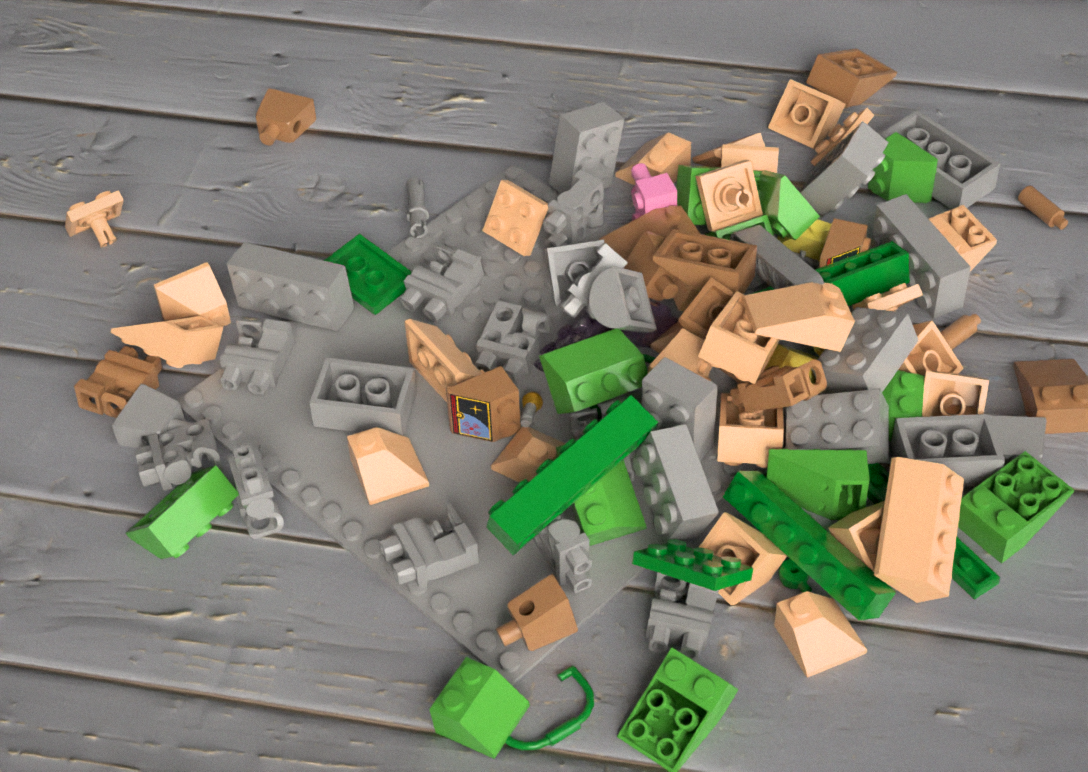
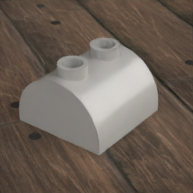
(621, 301)

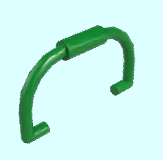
(566, 728)

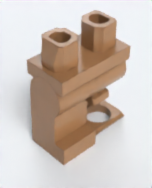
(117, 380)
(780, 387)

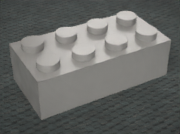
(961, 171)
(932, 259)
(291, 286)

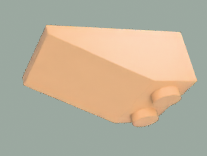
(802, 314)
(734, 345)
(748, 436)

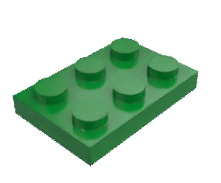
(371, 273)
(693, 565)

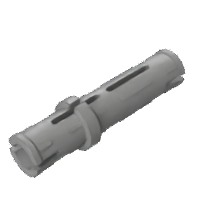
(417, 211)

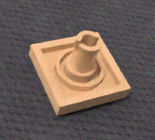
(839, 132)
(729, 195)
(95, 216)
(515, 217)
(892, 299)

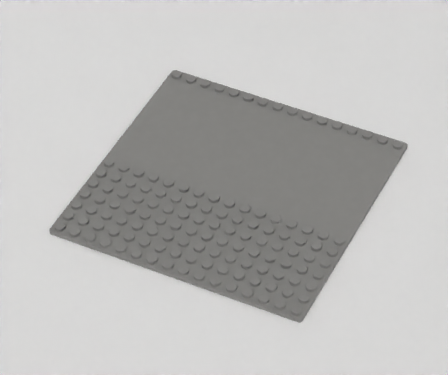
(315, 467)

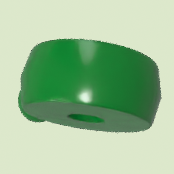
(793, 576)

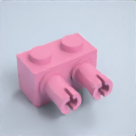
(651, 191)

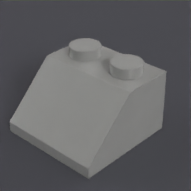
(567, 263)

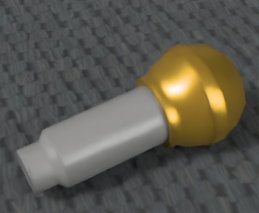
(531, 403)

